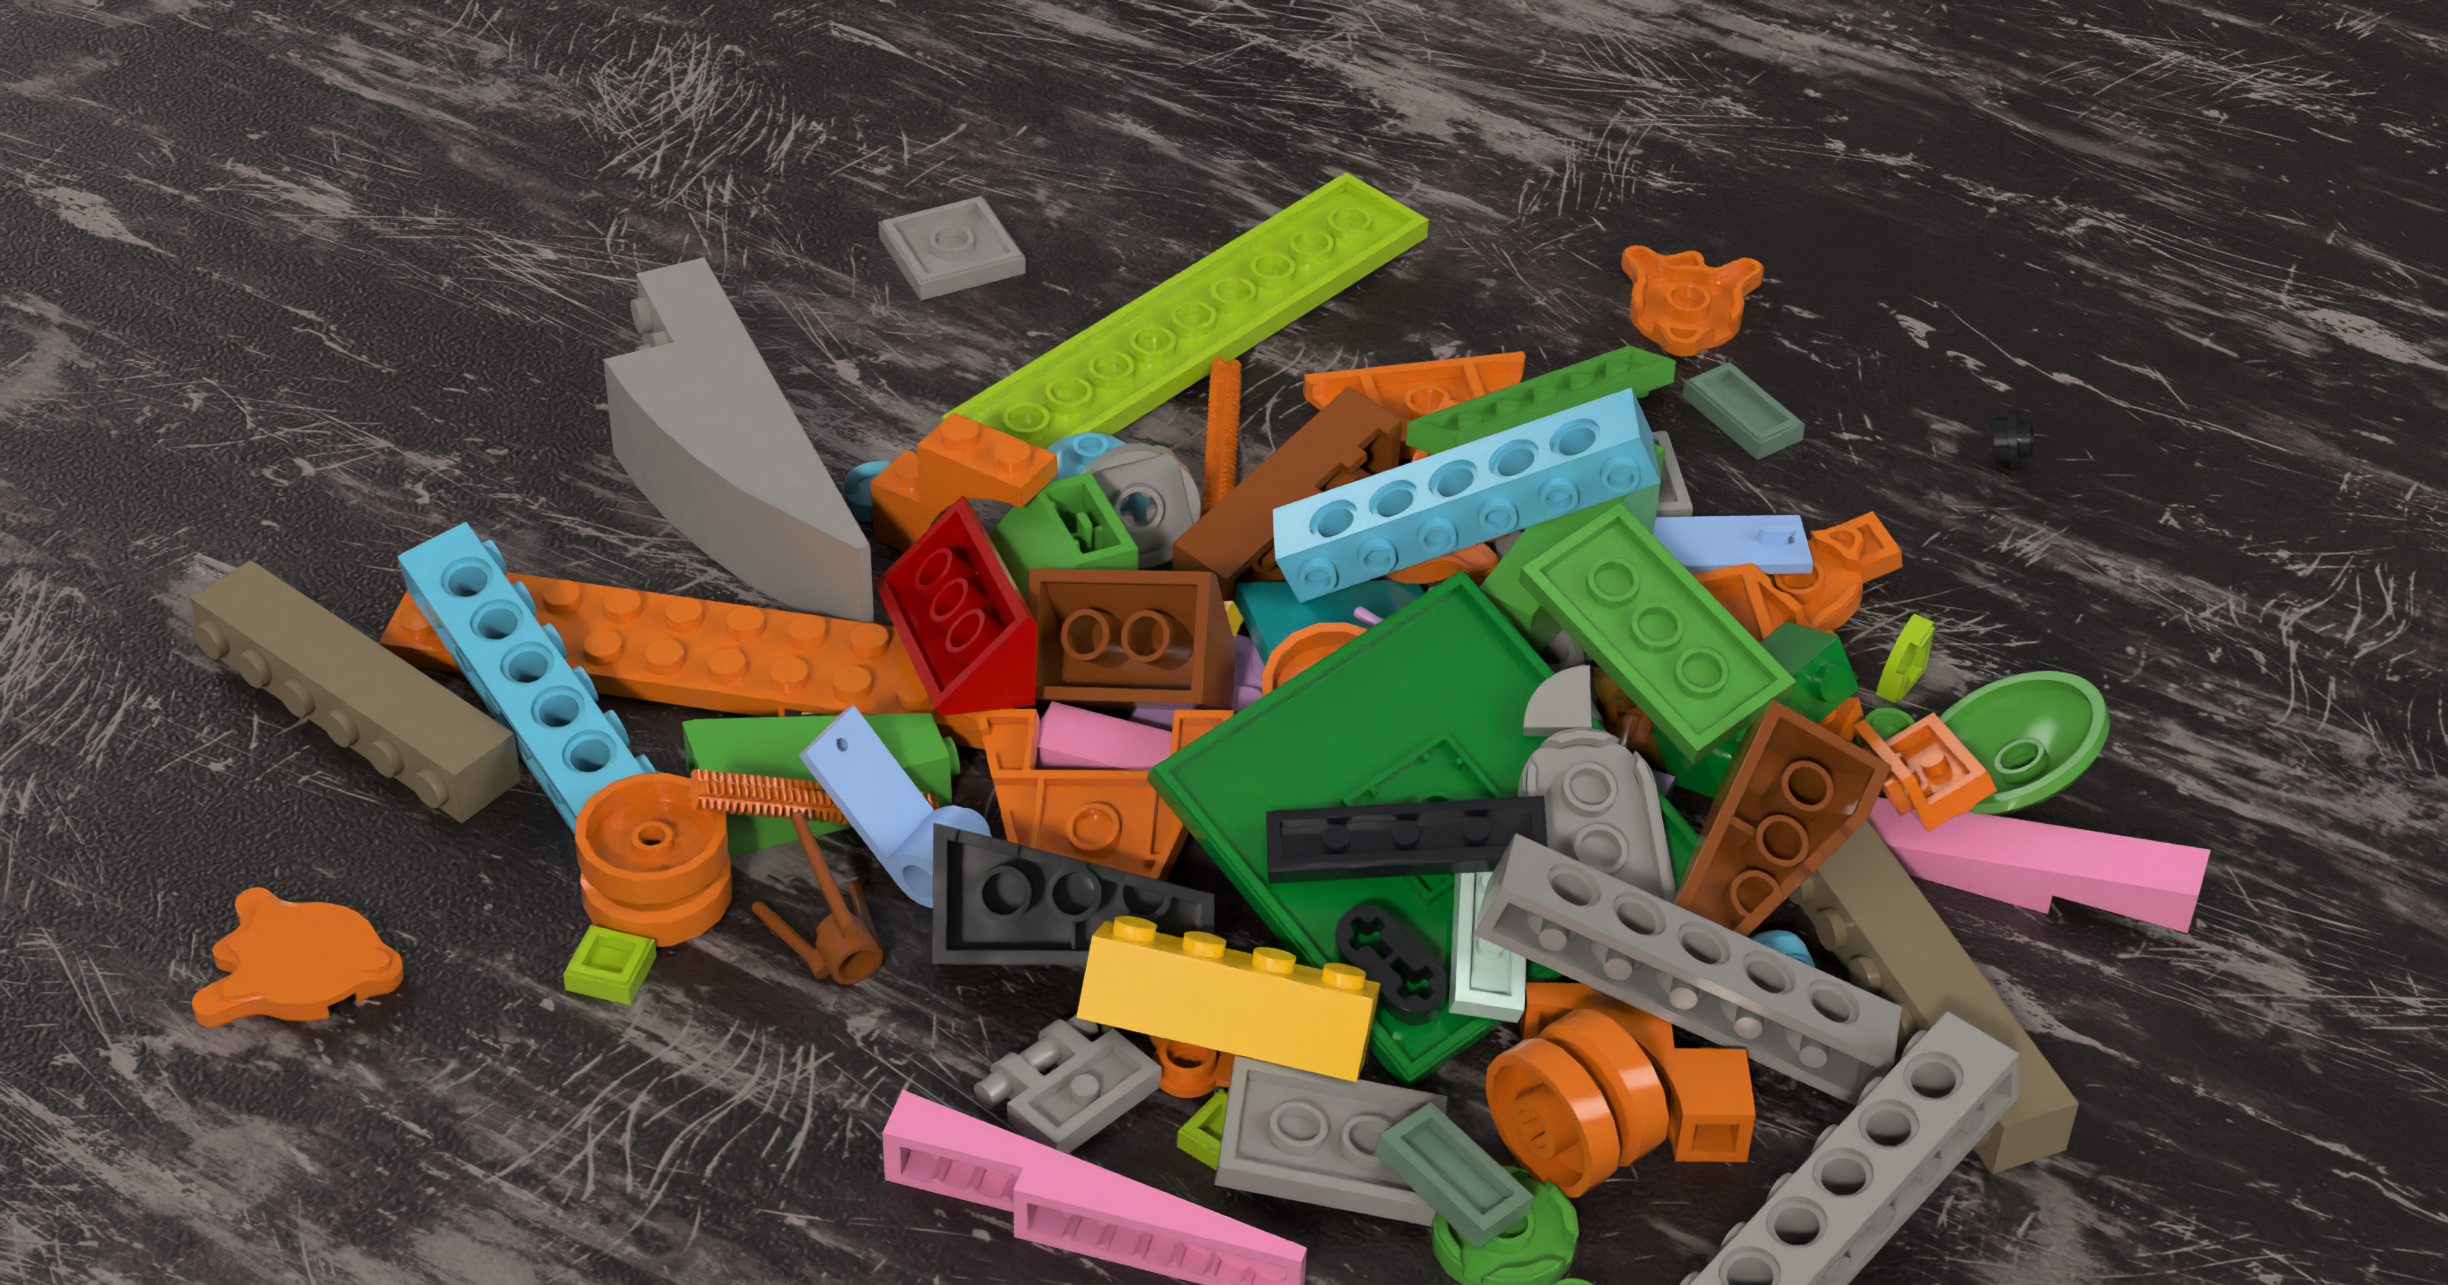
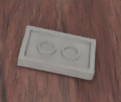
(1317, 1139)

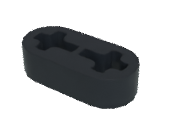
(1401, 954)

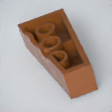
(1336, 447)

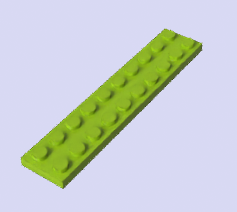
(1204, 312)

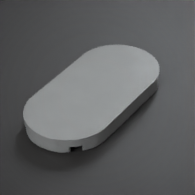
(1600, 809)

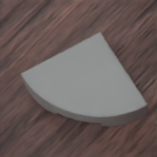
(1560, 703)

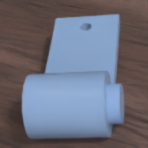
(1715, 542)
(883, 802)

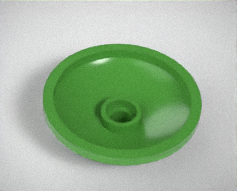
(2030, 735)

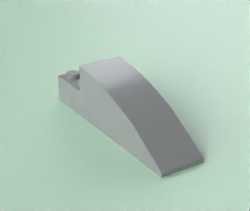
(726, 454)

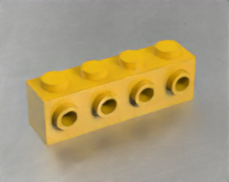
(1229, 998)

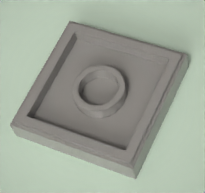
(951, 248)

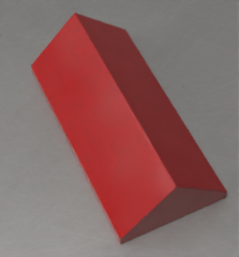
(962, 617)

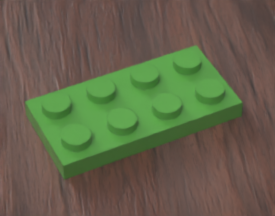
(1656, 631)

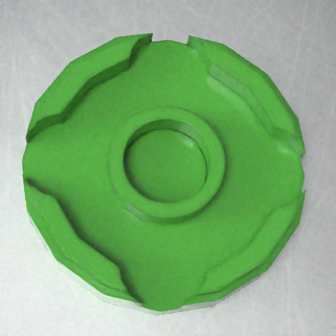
(1527, 1253)

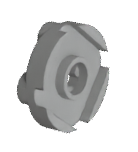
(1156, 475)

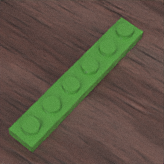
(1541, 398)

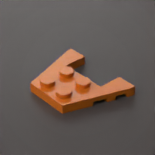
(1086, 813)

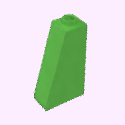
(1514, 600)
(772, 749)

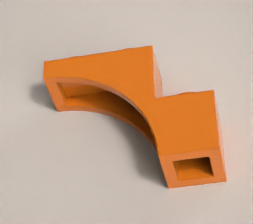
(951, 463)
(1703, 1087)

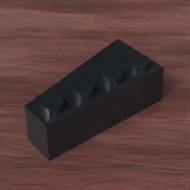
(1039, 906)

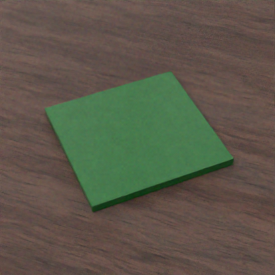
(1393, 717)

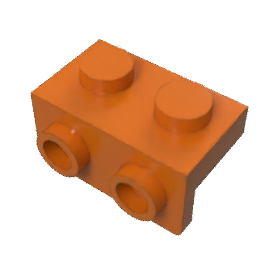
(1929, 771)

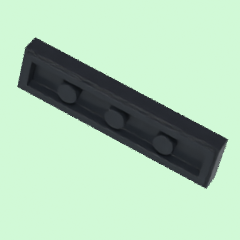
(1398, 838)

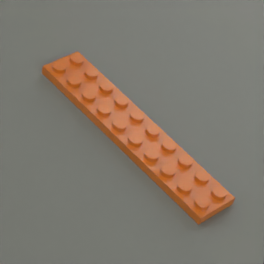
(710, 654)

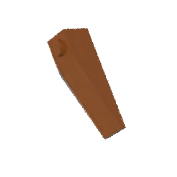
(1777, 817)

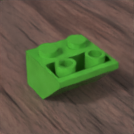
(1064, 528)

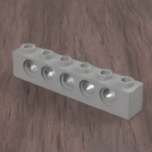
(1688, 970)
(1975, 1087)

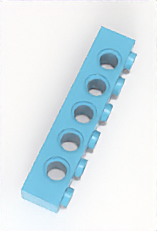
(1465, 495)
(519, 668)

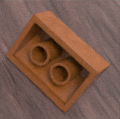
(1131, 639)

